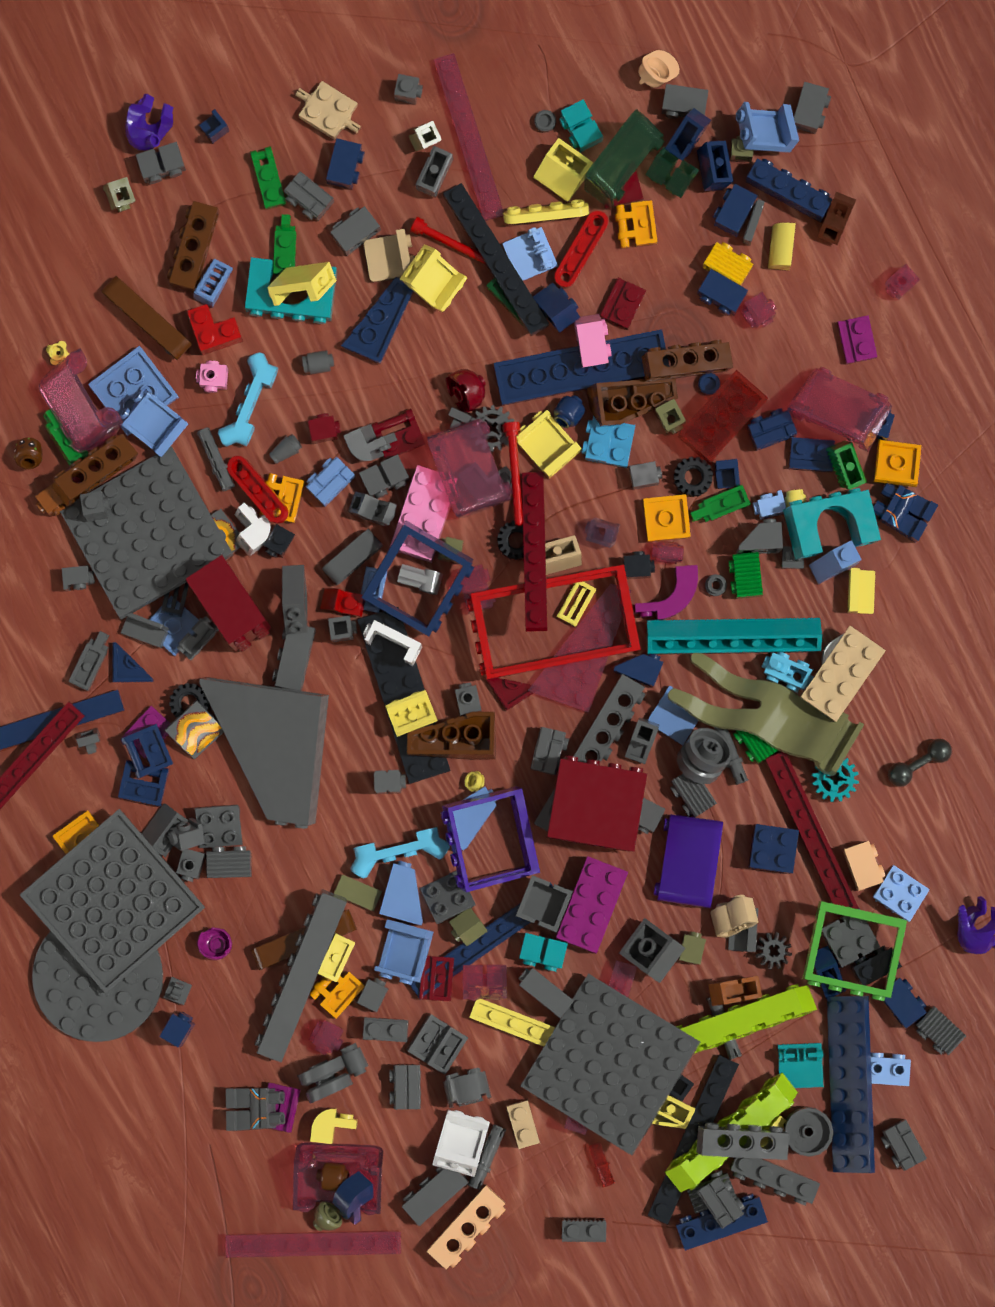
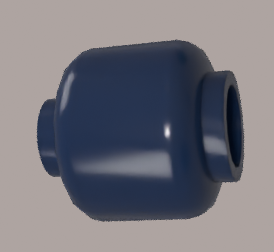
(569, 411)

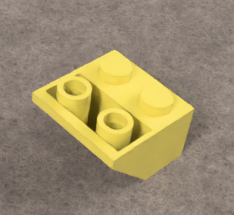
(563, 170)

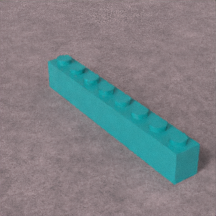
(734, 635)

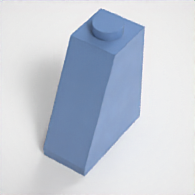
(835, 562)
(471, 819)
(402, 895)

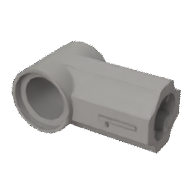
(425, 580)

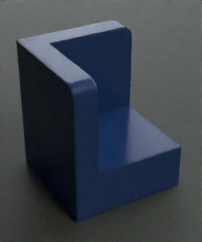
(214, 127)
(727, 473)

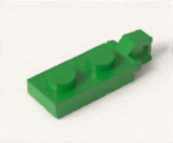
(284, 245)
(60, 439)
(721, 505)

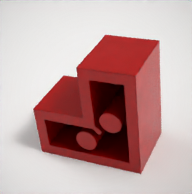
(211, 335)

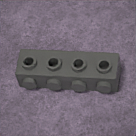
(781, 1179)

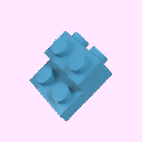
(608, 443)

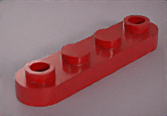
(581, 249)
(257, 489)

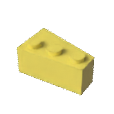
(674, 1113)

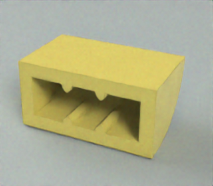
(781, 246)

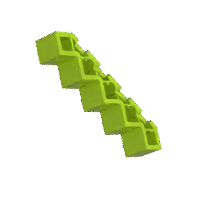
(751, 1018)
(757, 1109)

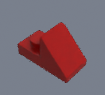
(342, 602)

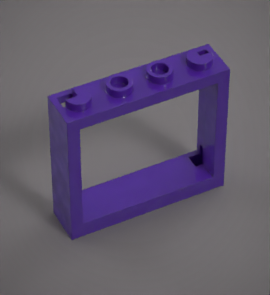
(524, 832)

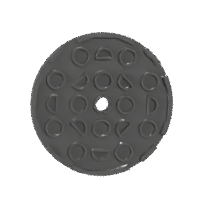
(81, 1007)

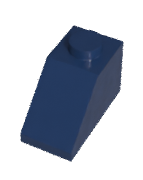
(641, 669)
(827, 966)

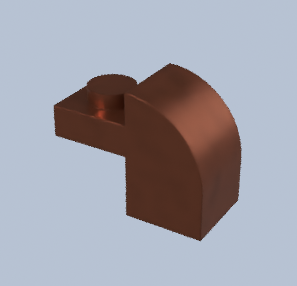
(836, 218)

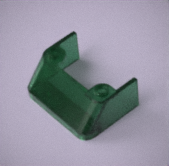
(621, 158)

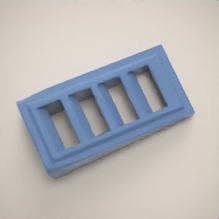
(214, 294)

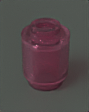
(668, 552)

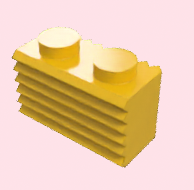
(728, 263)

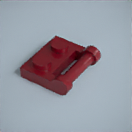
(407, 439)

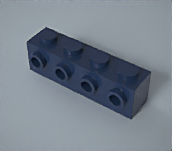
(789, 190)
(705, 1229)

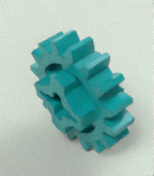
(833, 789)

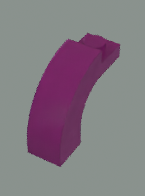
(684, 591)

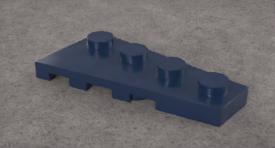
(379, 325)

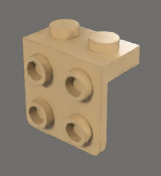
(388, 256)

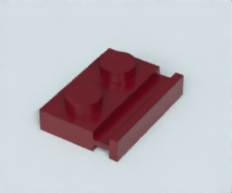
(623, 303)
(444, 991)

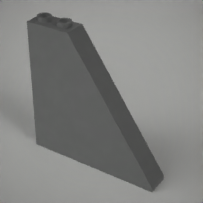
(276, 742)

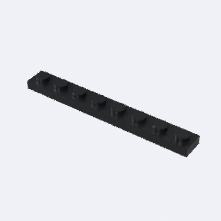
(496, 259)
(705, 1112)

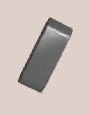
(352, 557)

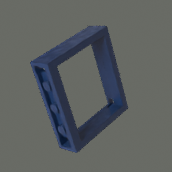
(438, 545)

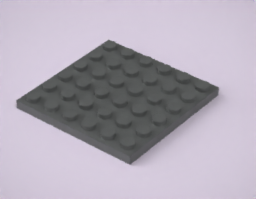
(152, 535)
(112, 901)
(610, 1064)

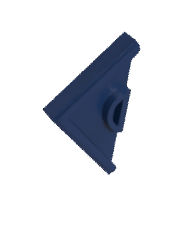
(126, 668)

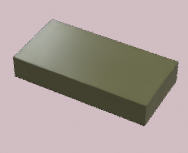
(358, 892)

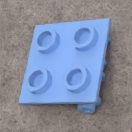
(530, 253)
(901, 893)

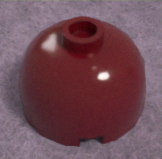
(467, 388)

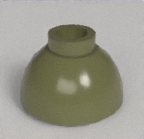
(327, 1217)

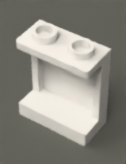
(413, 646)
(461, 1143)

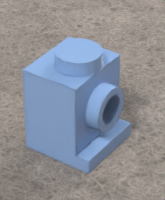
(769, 505)

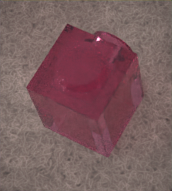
(901, 282)

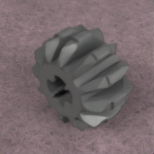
(781, 950)

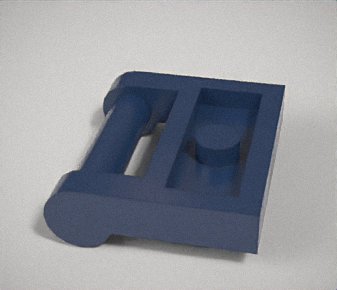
(153, 747)
(142, 790)

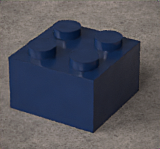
(773, 848)

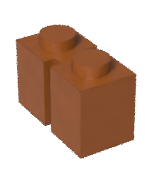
(735, 990)

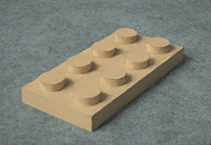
(842, 673)

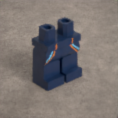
(897, 511)

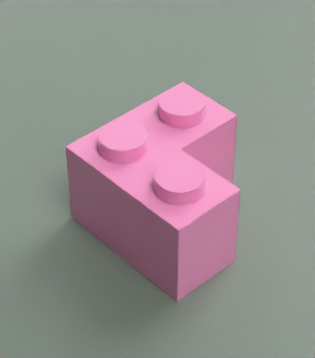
(591, 339)

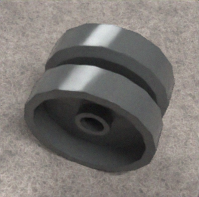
(704, 756)
(325, 1079)
(810, 1118)

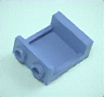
(767, 129)
(153, 422)
(404, 952)

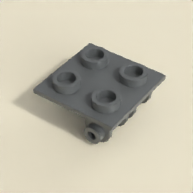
(220, 825)
(446, 898)

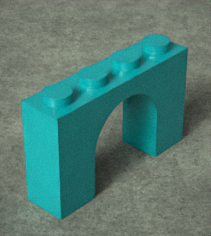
(259, 301)
(854, 507)

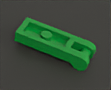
(268, 178)

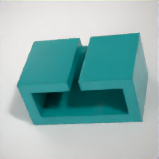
(580, 126)
(543, 951)

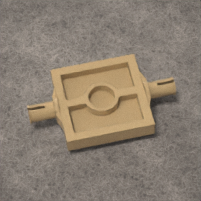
(328, 110)

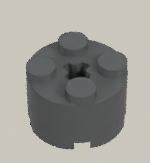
(466, 1088)

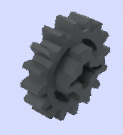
(502, 418)

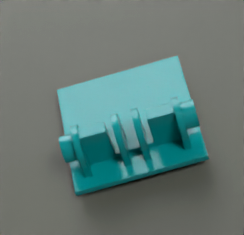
(802, 1064)

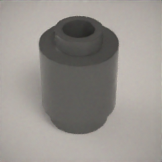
(318, 362)
(354, 1060)

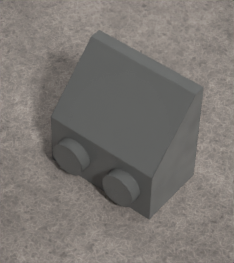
(763, 539)

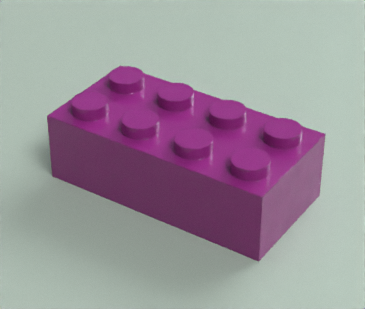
(592, 904)

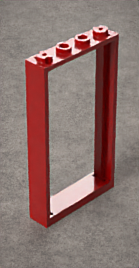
(482, 644)

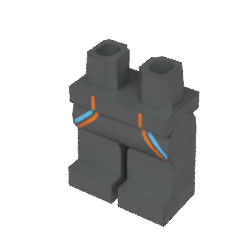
(262, 1109)

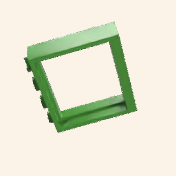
(837, 985)

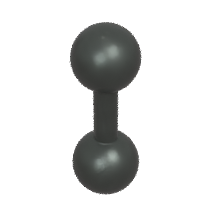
(901, 773)

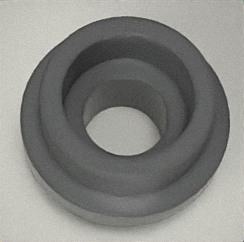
(715, 578)

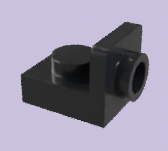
(278, 541)

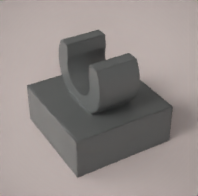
(459, 417)
(789, 561)
(89, 739)
(178, 991)

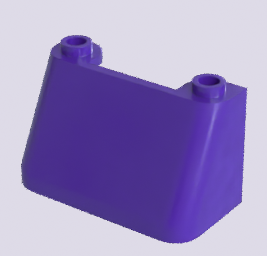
(689, 861)

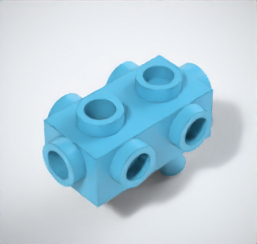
(780, 668)

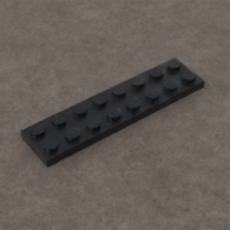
(395, 682)

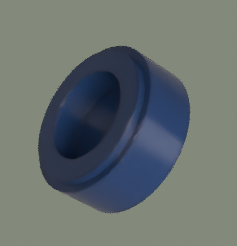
(709, 384)

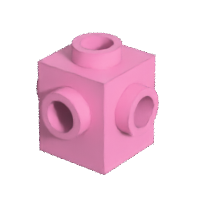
(219, 380)

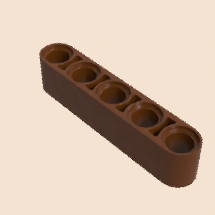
(146, 317)
(283, 947)

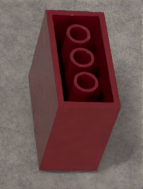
(229, 604)
(597, 804)

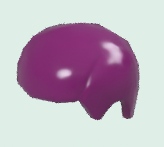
(214, 943)

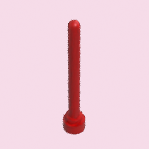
(420, 227)
(511, 430)

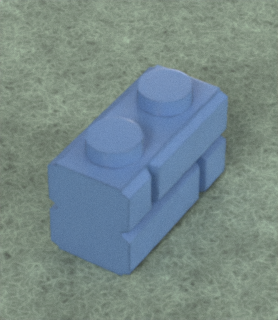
(329, 481)

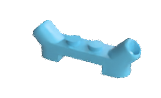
(241, 430)
(367, 855)

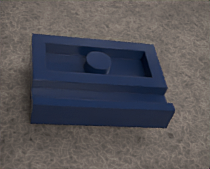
(810, 454)

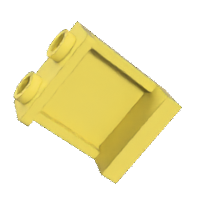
(313, 277)
(433, 278)
(547, 444)

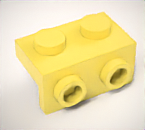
(411, 712)

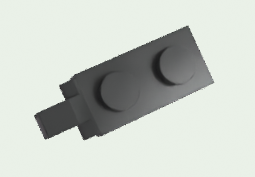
(90, 662)

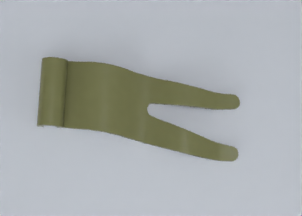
(780, 721)

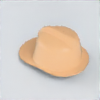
(658, 68)

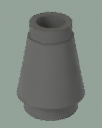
(286, 448)

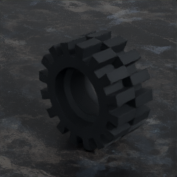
(702, 467)
(503, 544)
(181, 692)

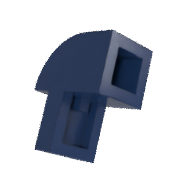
(352, 1195)

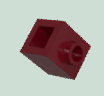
(324, 428)

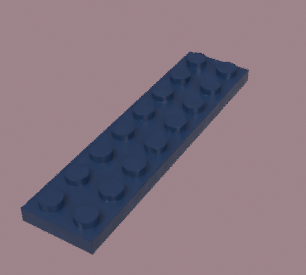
(563, 372)
(850, 1084)

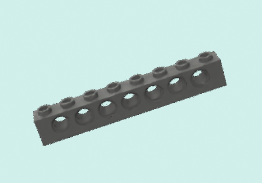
(624, 686)

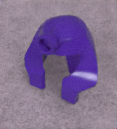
(138, 132)
(970, 938)

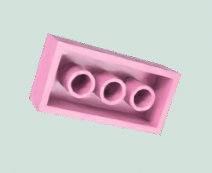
(425, 508)

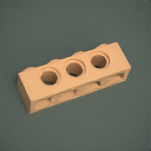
(439, 1248)

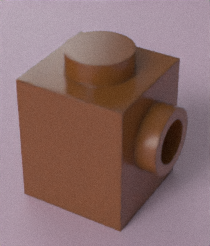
(50, 502)

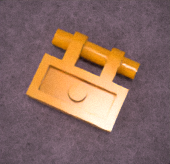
(643, 224)
(289, 492)
(340, 996)

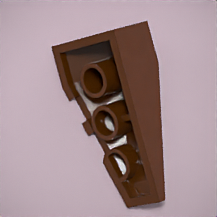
(624, 400)
(463, 737)

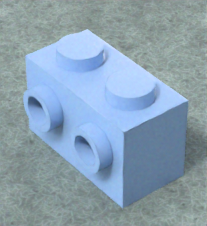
(890, 1070)

